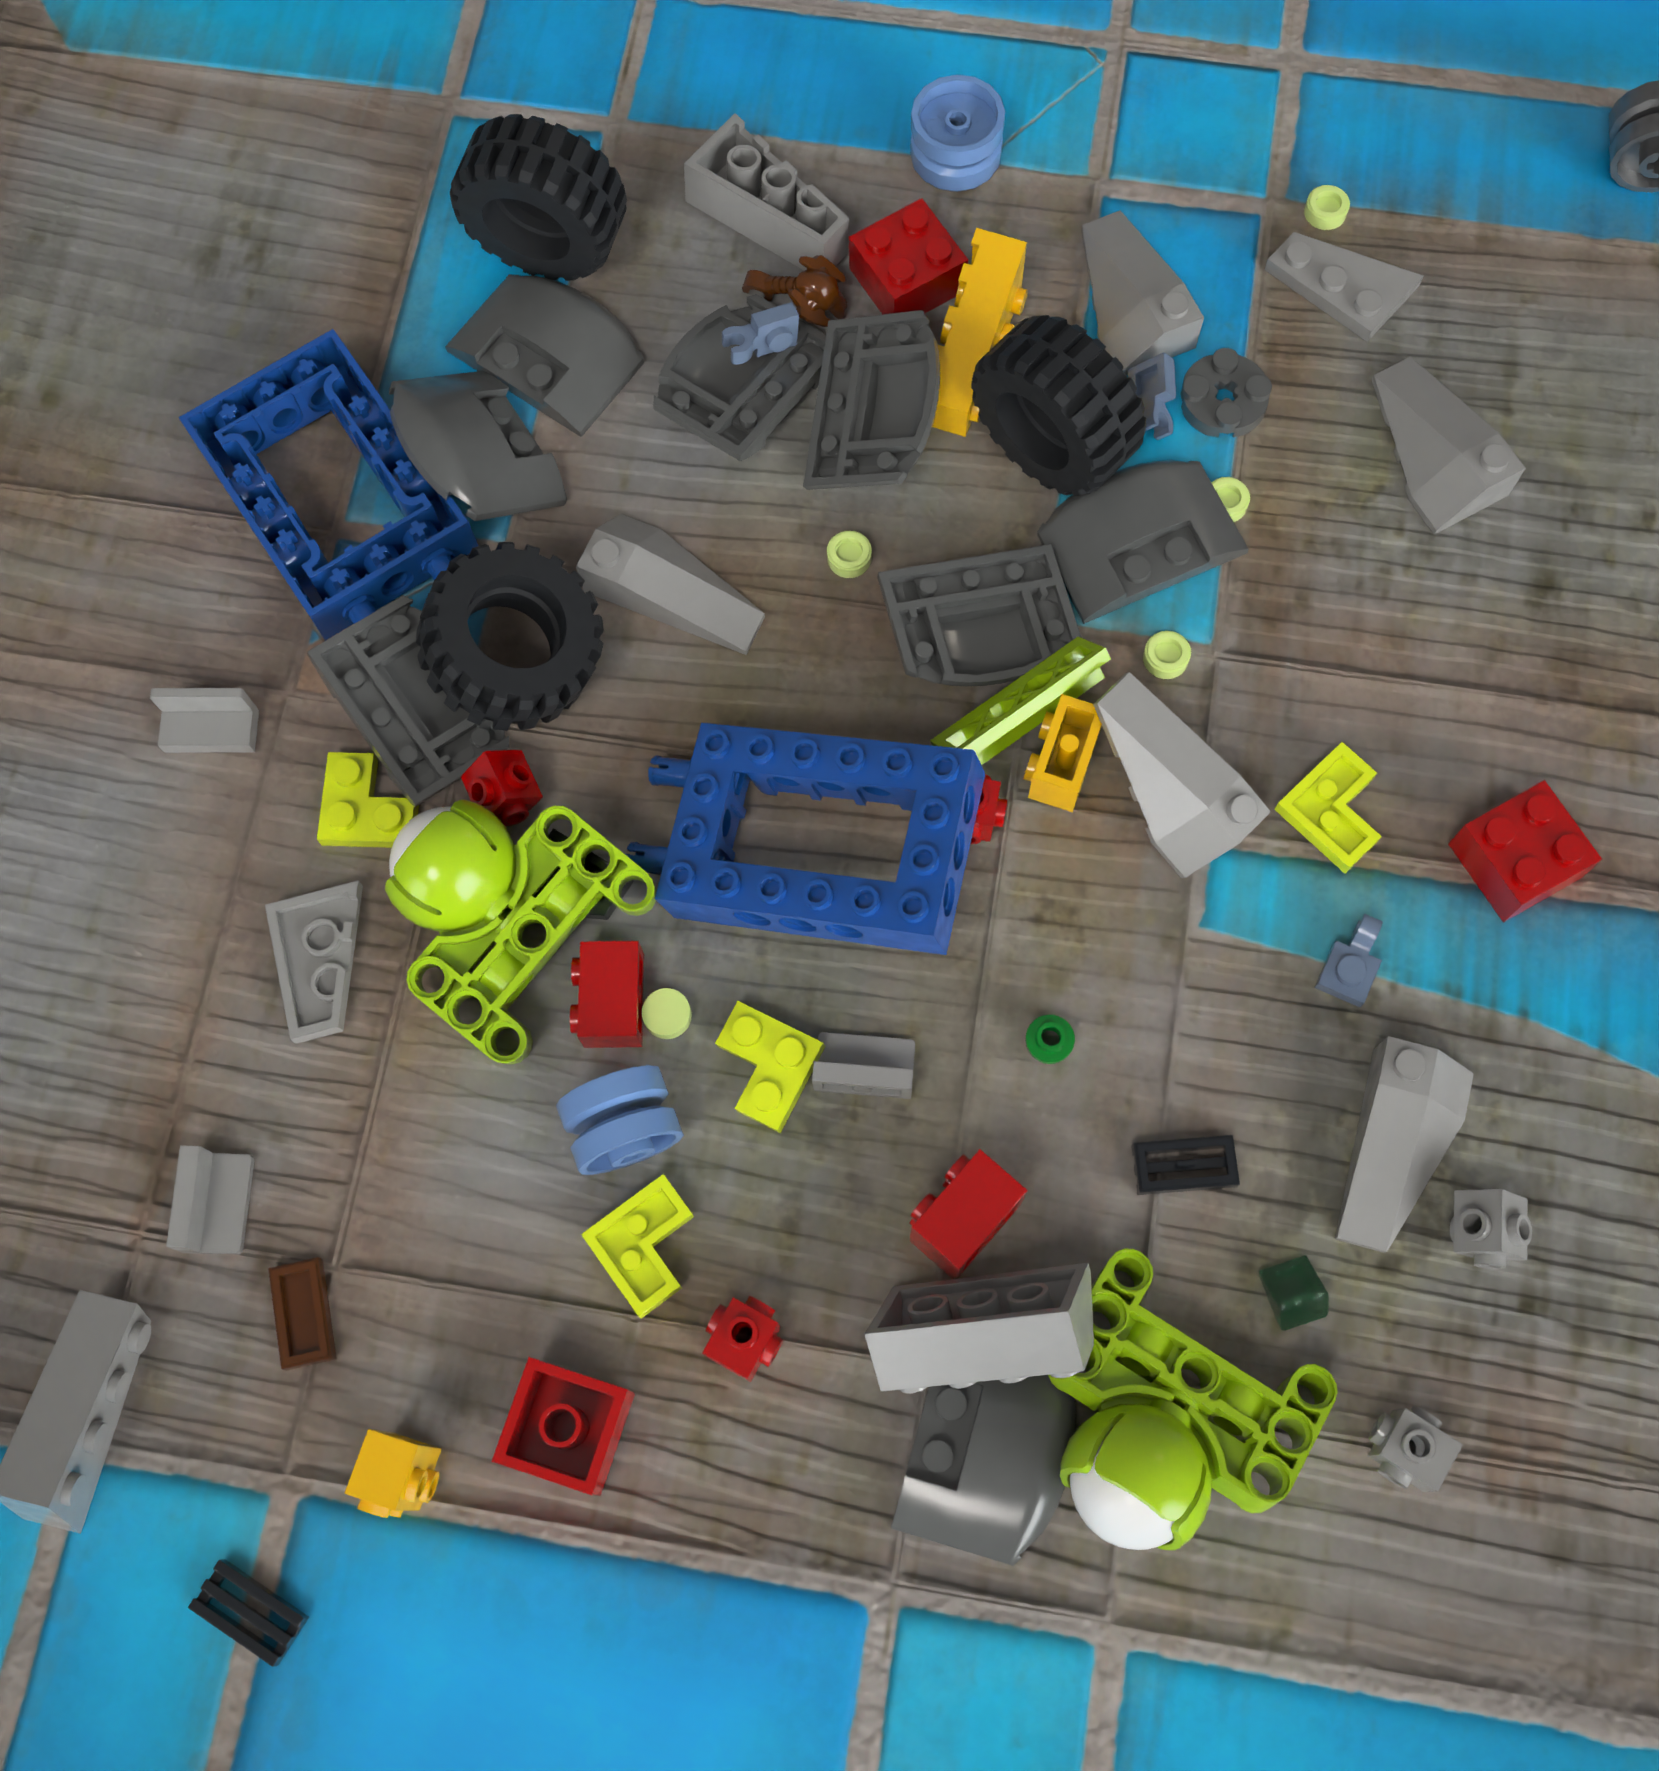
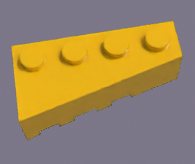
(982, 315)

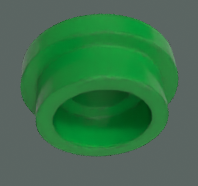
(1044, 1052)

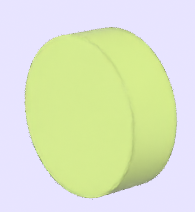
(1326, 207)
(1233, 495)
(849, 554)
(1166, 654)
(666, 1013)

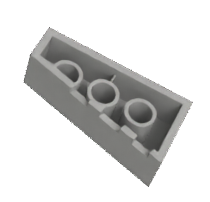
(762, 197)
(74, 1413)

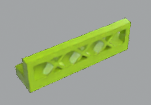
(1026, 700)

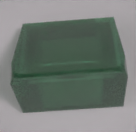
(1295, 1293)

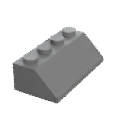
(984, 1329)

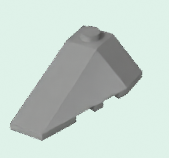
(1136, 294)
(1445, 448)
(662, 580)
(1184, 788)
(1404, 1128)

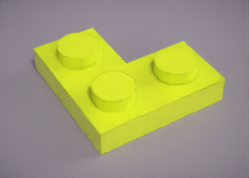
(350, 810)
(1321, 812)
(782, 1061)
(627, 1241)

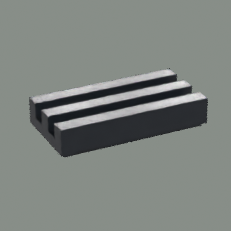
(1142, 1168)
(212, 1589)

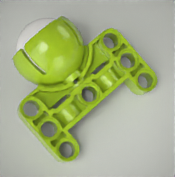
(477, 888)
(1158, 1445)

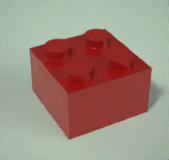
(907, 261)
(1524, 851)
(966, 1214)
(563, 1427)

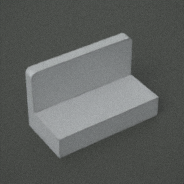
(206, 720)
(865, 1065)
(210, 1202)

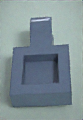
(768, 333)
(1156, 386)
(1350, 968)

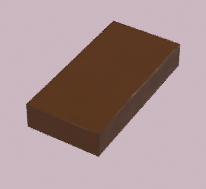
(302, 1313)

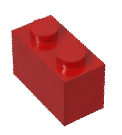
(609, 994)

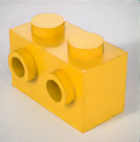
(1066, 753)
(393, 1474)

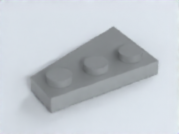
(1343, 283)
(314, 957)

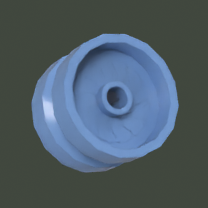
(957, 132)
(619, 1119)

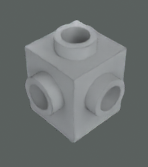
(1490, 1227)
(1430, 1452)

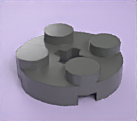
(1228, 372)

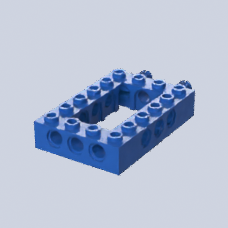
(280, 402)
(707, 885)

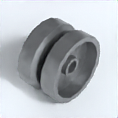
(1636, 139)

